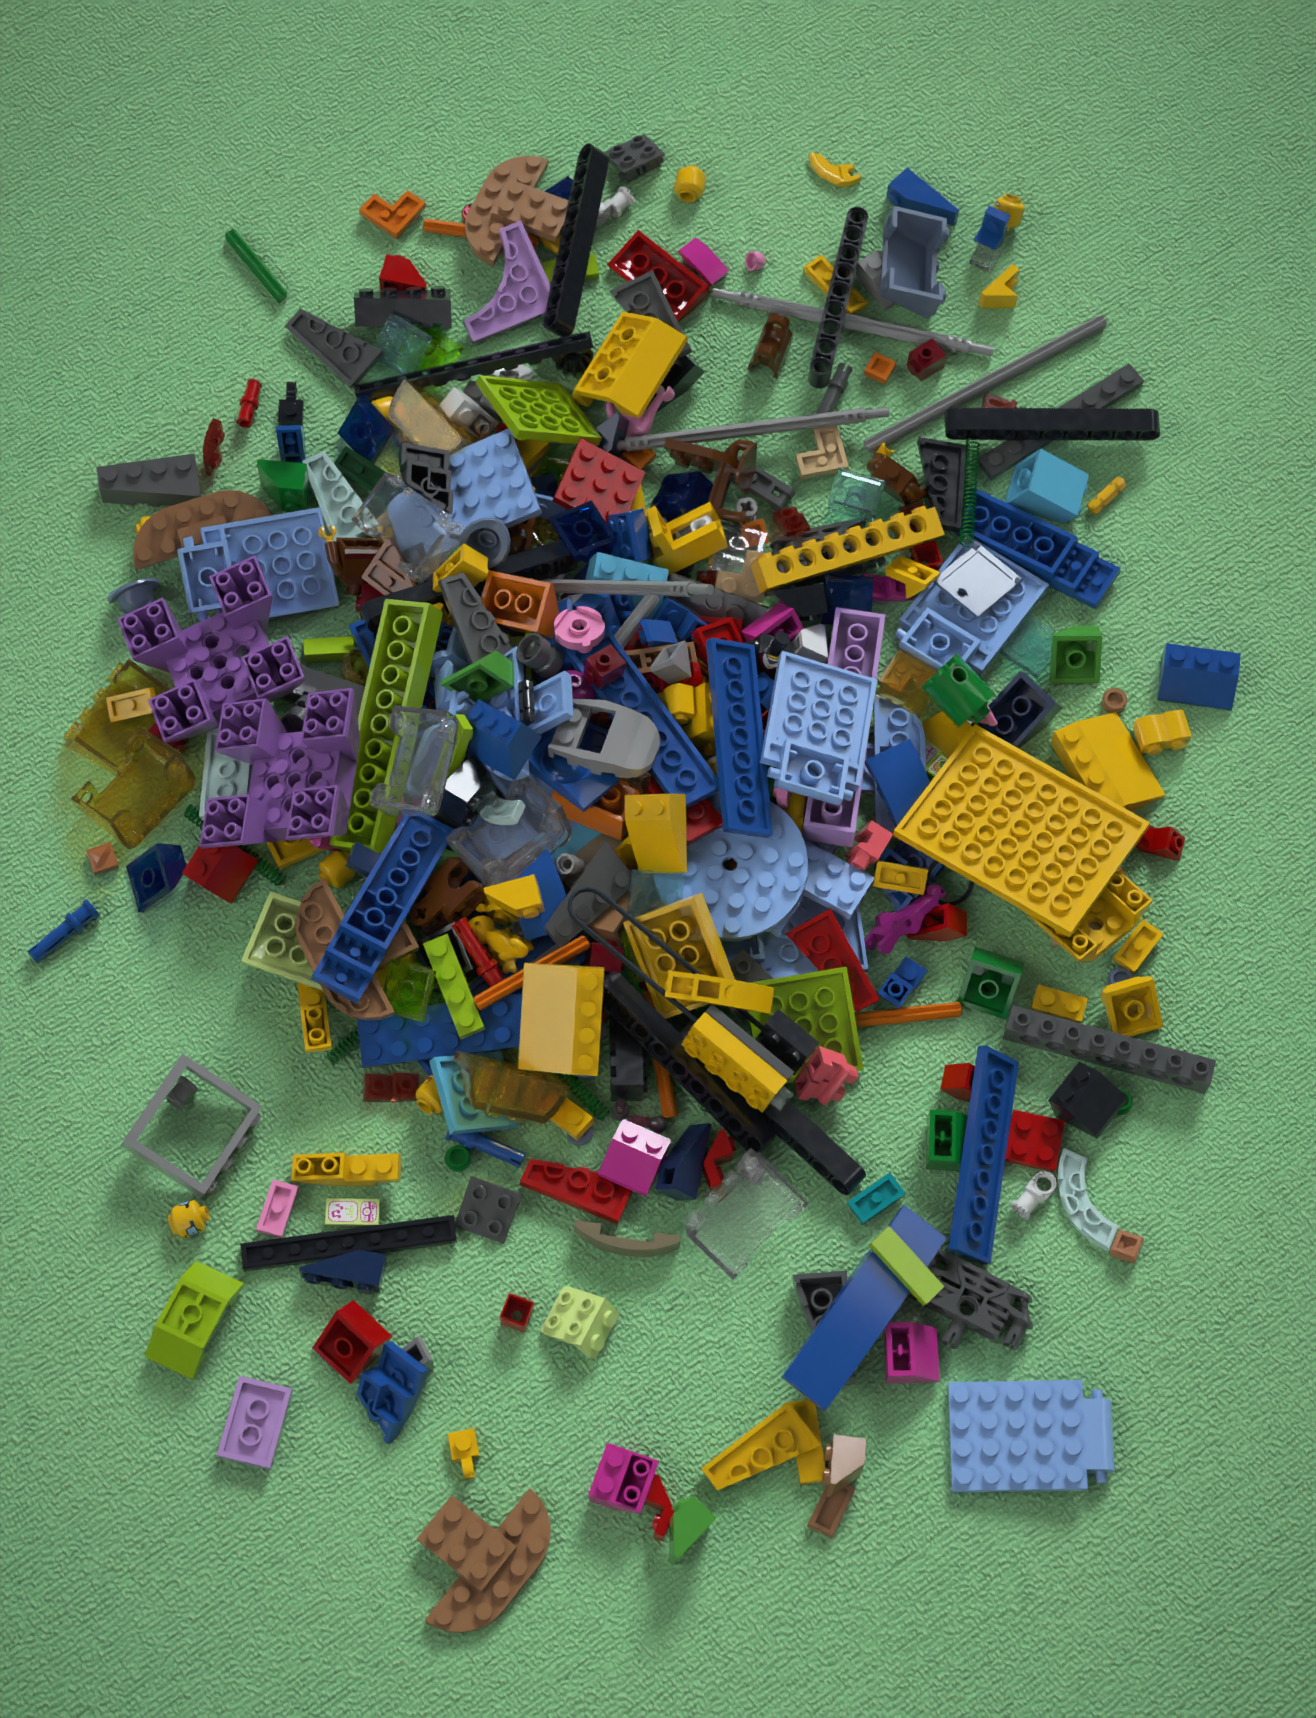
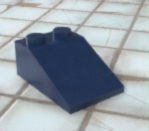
(1021, 711)

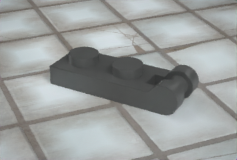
(764, 486)

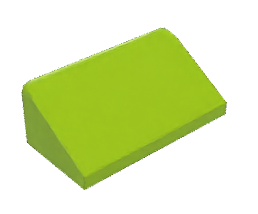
(327, 649)

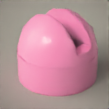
(755, 261)

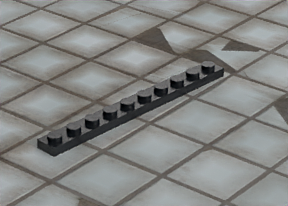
(481, 365)

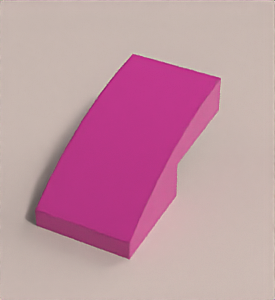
(705, 262)
(888, 589)

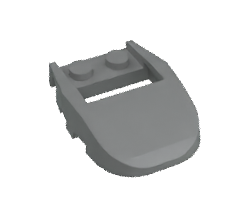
(628, 748)

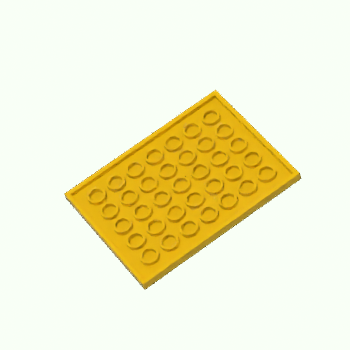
(1021, 830)

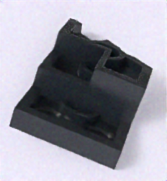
(427, 473)

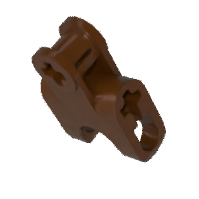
(445, 897)

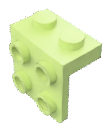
(581, 1320)

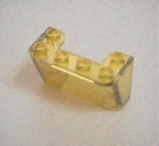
(104, 741)
(141, 792)

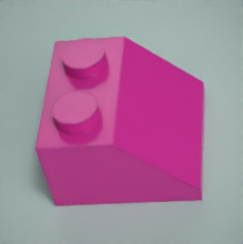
(634, 1157)

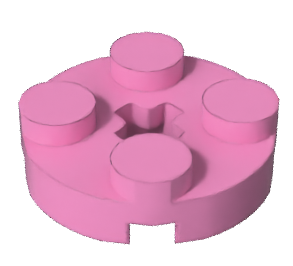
(583, 639)

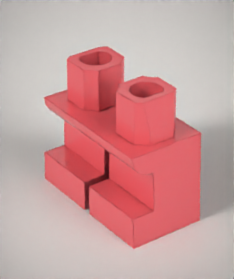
(872, 842)
(824, 1076)

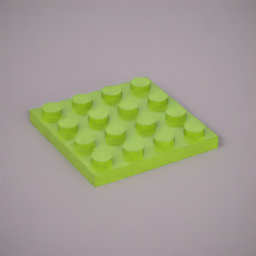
(538, 410)
(820, 1006)

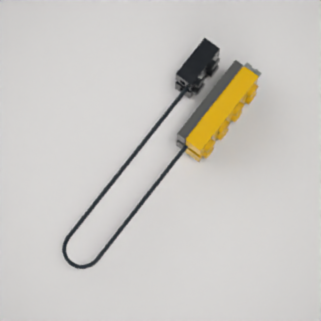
(746, 1064)

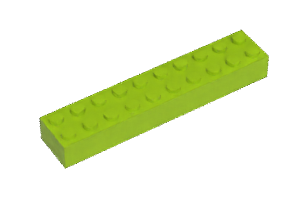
(397, 678)

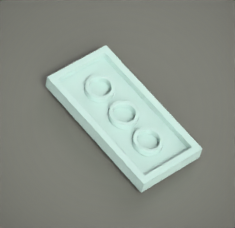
(222, 774)

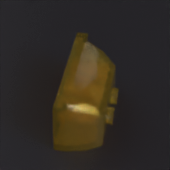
(424, 420)
(506, 1090)

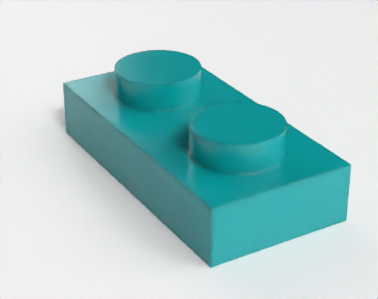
(876, 1198)

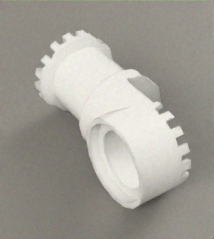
(614, 205)
(1033, 1196)

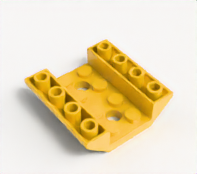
(630, 364)
(1115, 910)

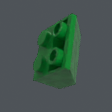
(945, 1139)

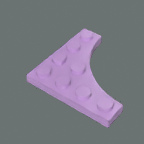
(521, 292)

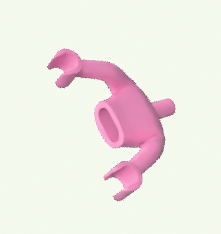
(643, 425)

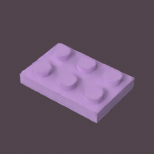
(254, 1422)

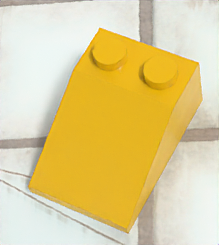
(658, 831)

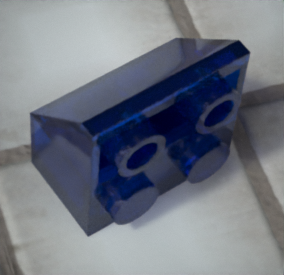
(682, 494)

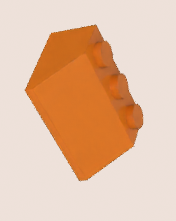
(521, 603)
(606, 814)

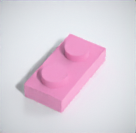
(277, 1209)

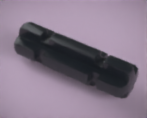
(526, 702)

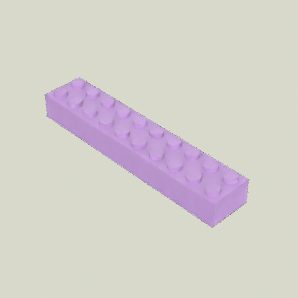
(854, 648)

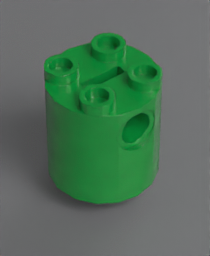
(959, 692)

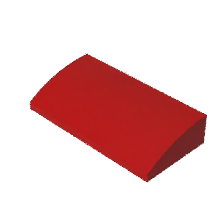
(680, 286)

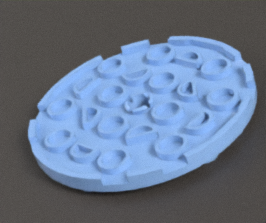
(763, 885)

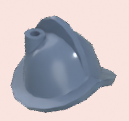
(489, 538)
(134, 595)

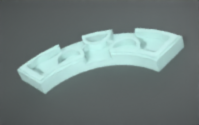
(496, 809)
(1077, 1204)

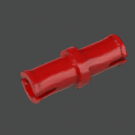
(249, 403)

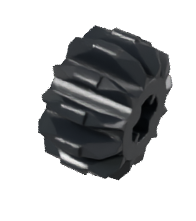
(574, 362)

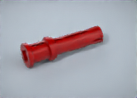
(486, 966)

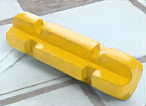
(1106, 495)

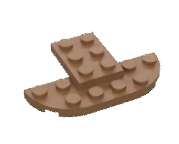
(512, 197)
(165, 529)
(316, 926)
(489, 1561)

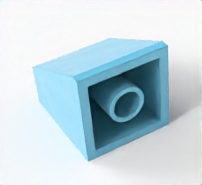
(1047, 487)

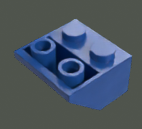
(631, 535)
(612, 607)

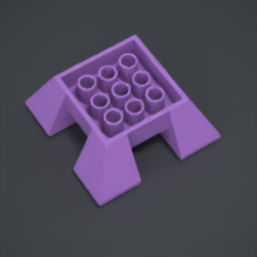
(215, 659)
(297, 778)

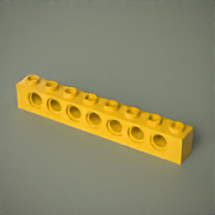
(770, 578)

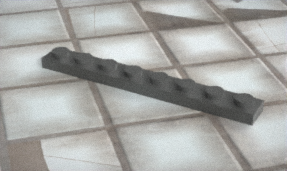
(1098, 396)

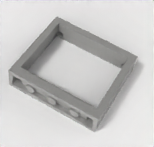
(223, 1162)

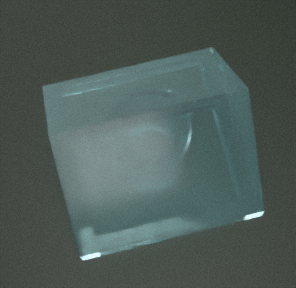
(855, 495)

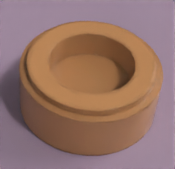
(1114, 700)

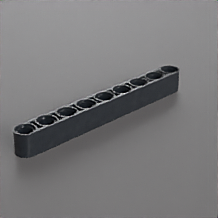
(576, 241)
(838, 298)
(1052, 424)
(535, 564)
(665, 1046)
(811, 1143)

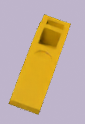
(719, 991)
(314, 1019)
(346, 1170)

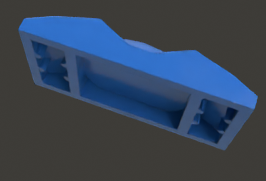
(571, 782)

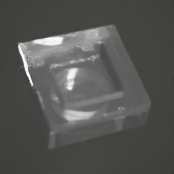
(985, 258)

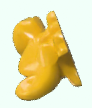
(502, 944)

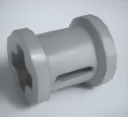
(750, 506)
(181, 1092)

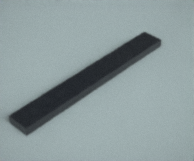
(330, 1244)

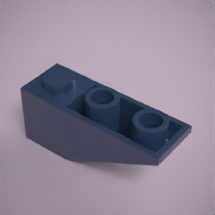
(683, 1166)
(354, 1269)

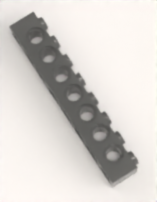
(1109, 1049)

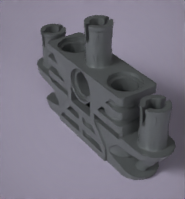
(818, 533)
(982, 1287)

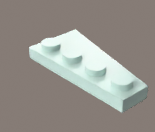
(334, 495)

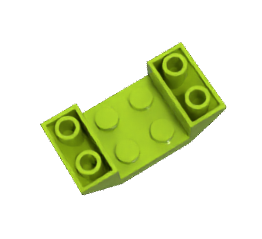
(191, 1319)

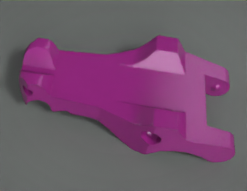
(893, 925)

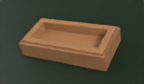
(830, 1511)

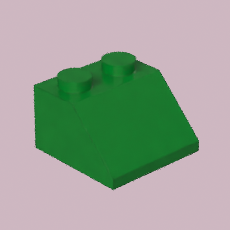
(285, 483)
(990, 983)

